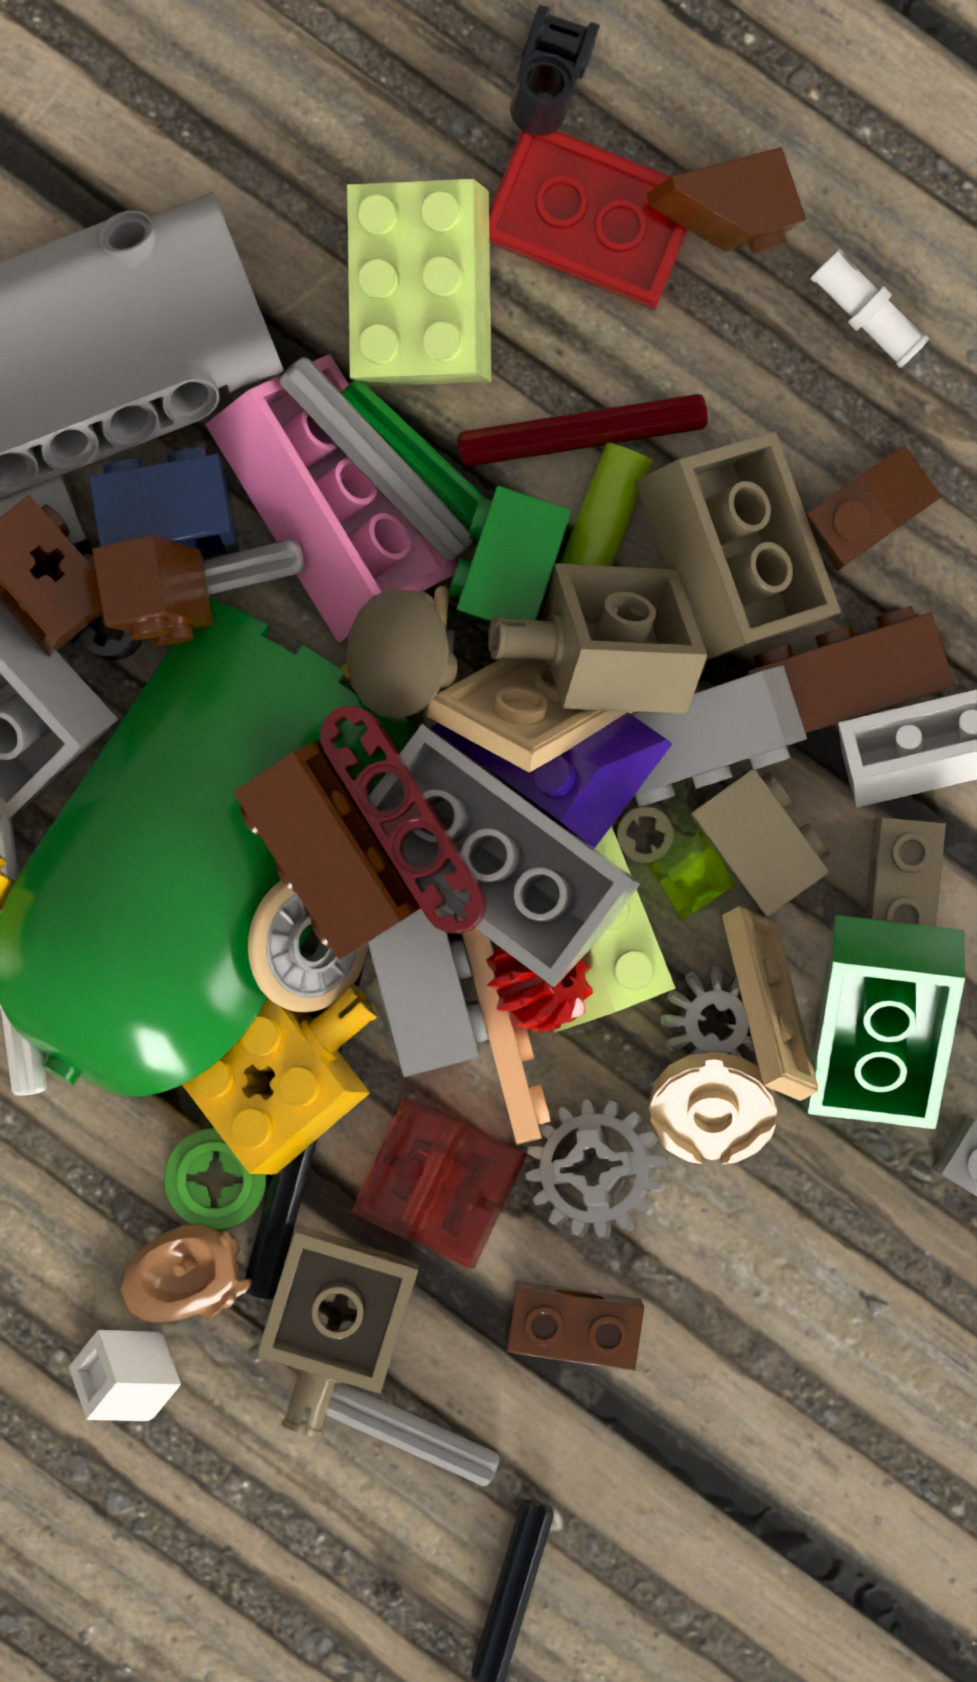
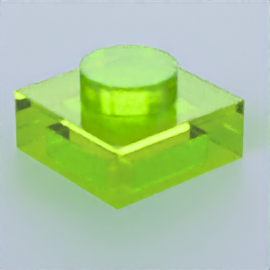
(691, 875)

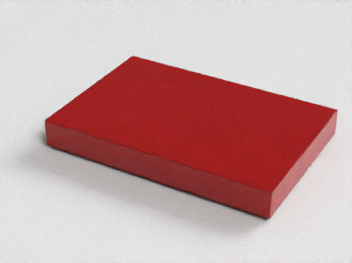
(585, 216)

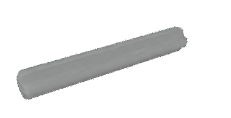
(376, 458)

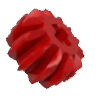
(531, 999)

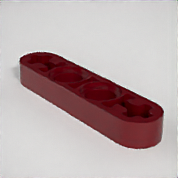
(409, 815)

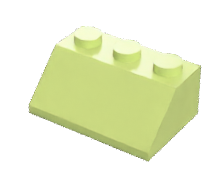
(626, 957)

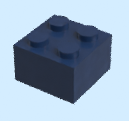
(174, 500)

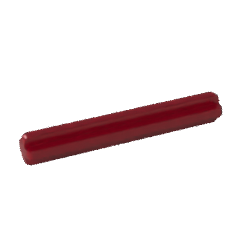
(582, 430)

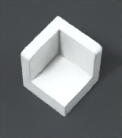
(124, 1375)

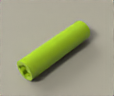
(606, 507)

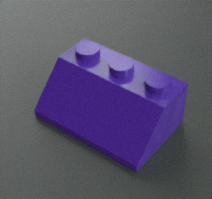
(588, 782)

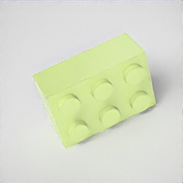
(419, 282)

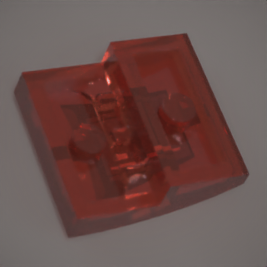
(439, 1182)

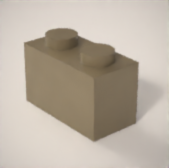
(760, 840)

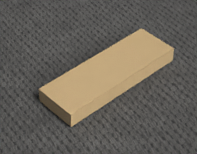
(770, 1003)

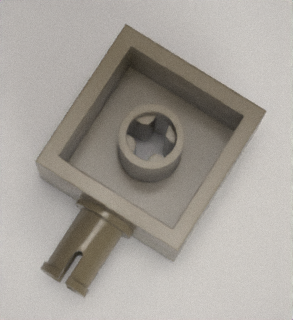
(611, 639)
(332, 1352)

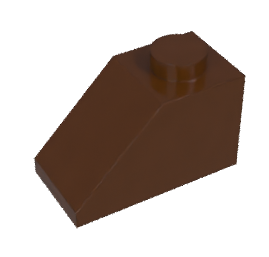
(734, 202)
(871, 507)

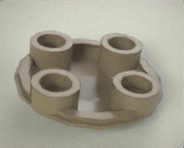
(399, 653)

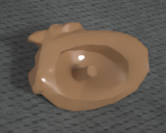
(183, 1275)

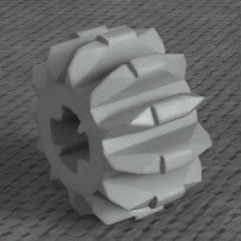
(691, 1014)

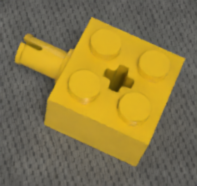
(309, 1088)

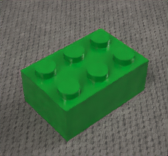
(887, 1021)

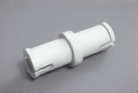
(869, 308)

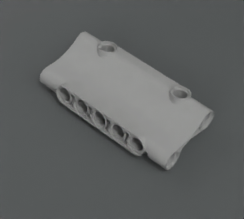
(122, 338)

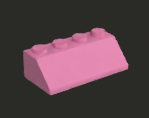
(317, 495)

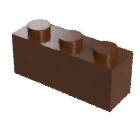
(864, 671)
(325, 849)

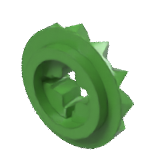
(192, 1199)

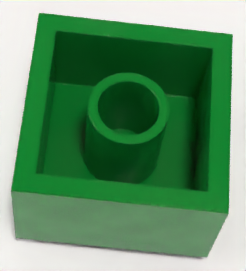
(512, 559)

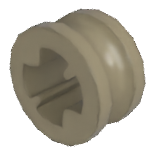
(661, 824)

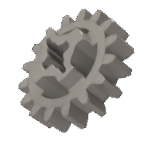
(593, 1140)

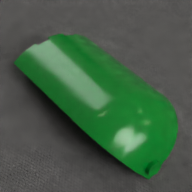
(145, 887)

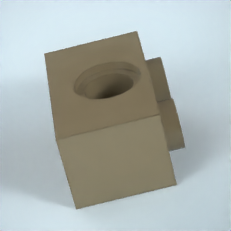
(905, 871)

